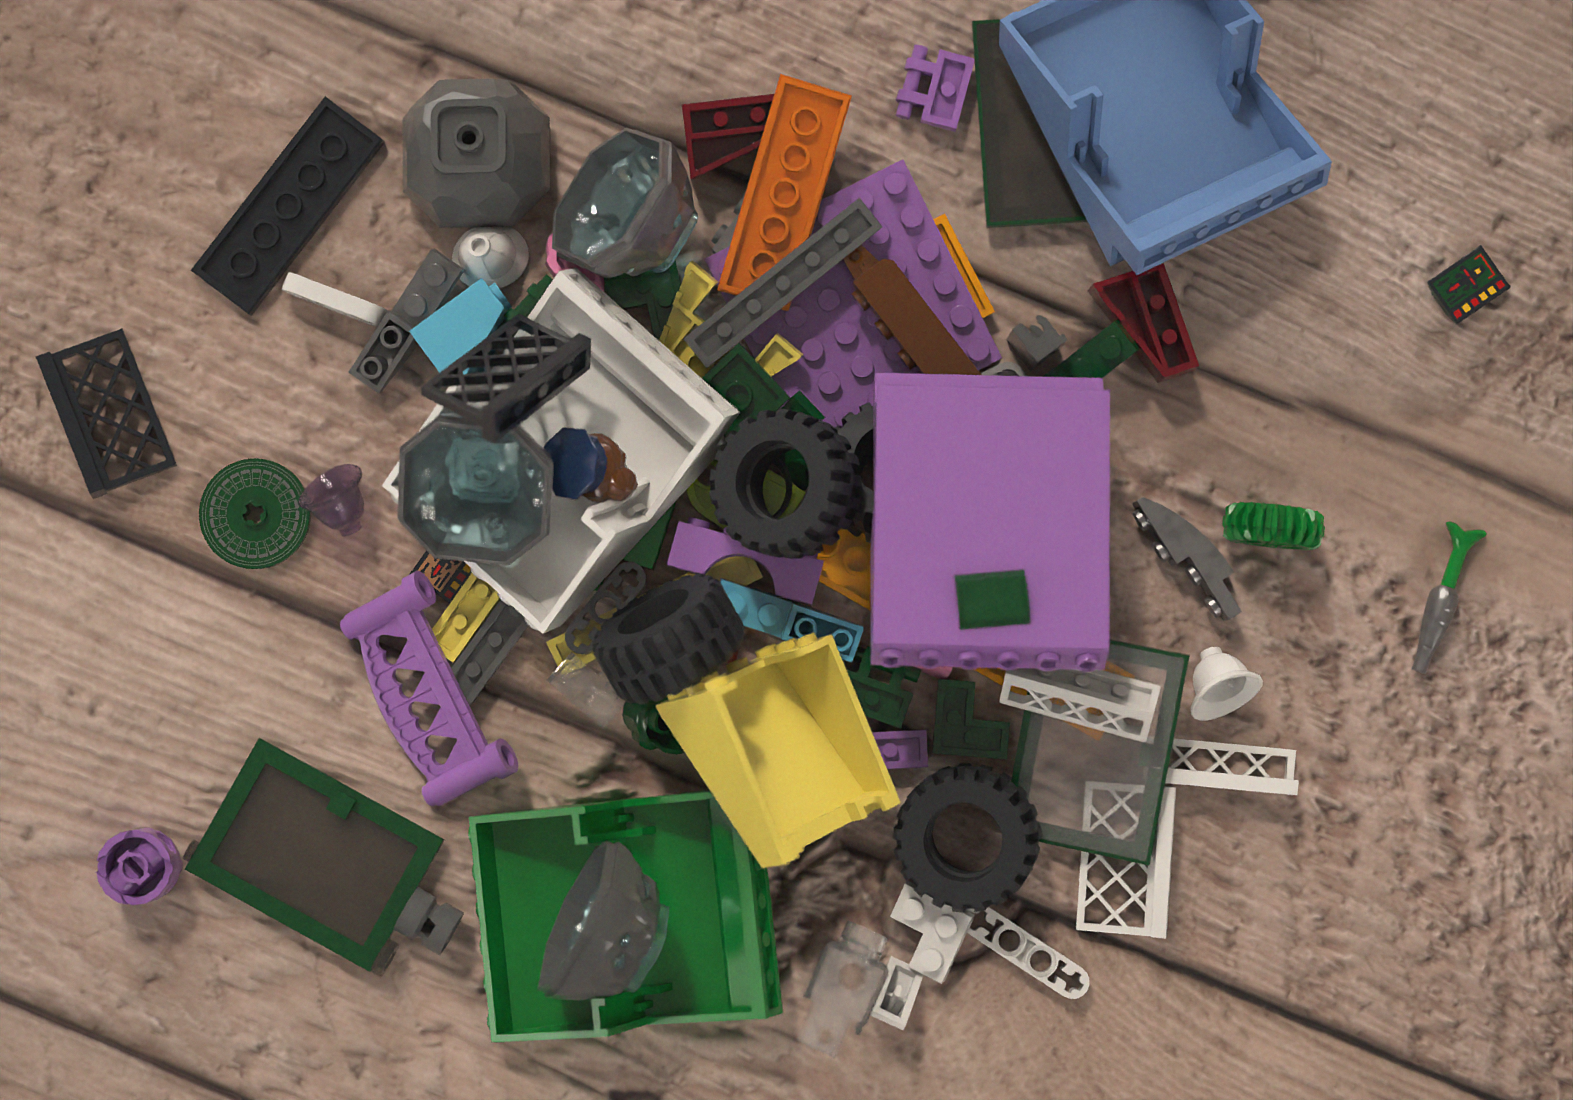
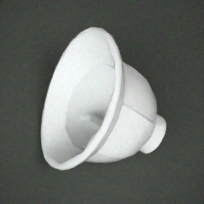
(491, 254)
(1221, 685)

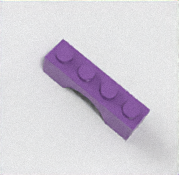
(699, 548)

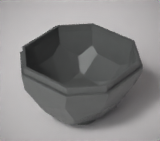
(481, 182)

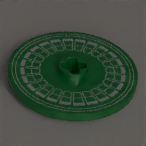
(227, 504)

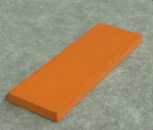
(785, 180)

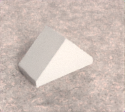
(897, 994)

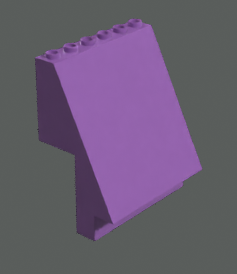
(983, 483)

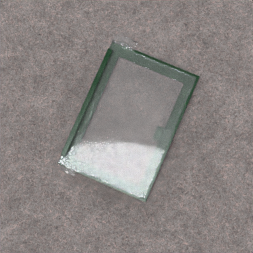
(1097, 786)

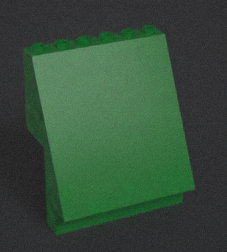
(719, 925)

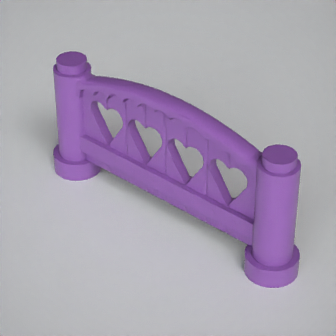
(472, 758)

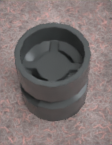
(415, 918)

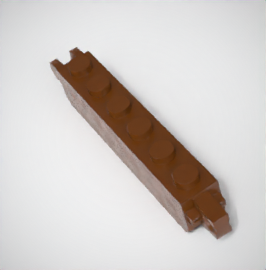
(905, 316)

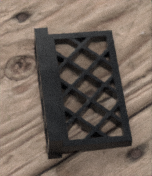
(530, 387)
(75, 424)

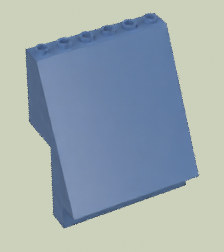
(1160, 119)

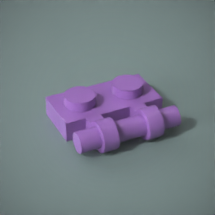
(946, 90)

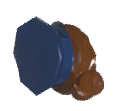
(589, 467)

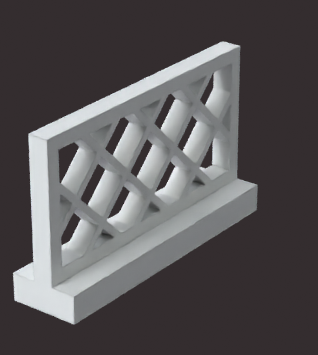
(1157, 884)

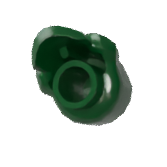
(649, 727)

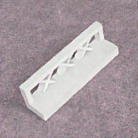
(1111, 693)
(1228, 779)

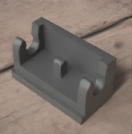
(1036, 345)

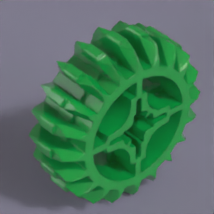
(1273, 526)

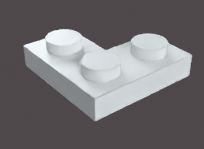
(941, 931)

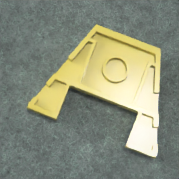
(683, 320)

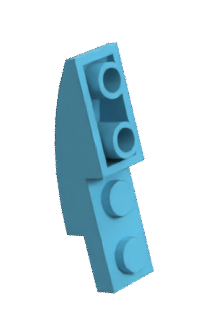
(791, 619)

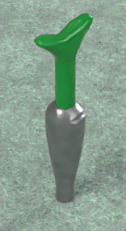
(1443, 598)

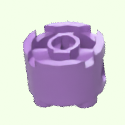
(138, 866)

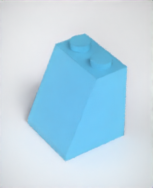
(462, 325)

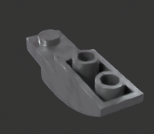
(391, 340)
(1180, 540)

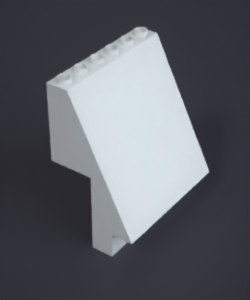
(636, 397)

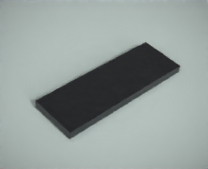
(288, 206)

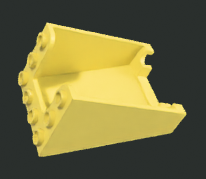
(783, 746)

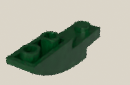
(1098, 355)

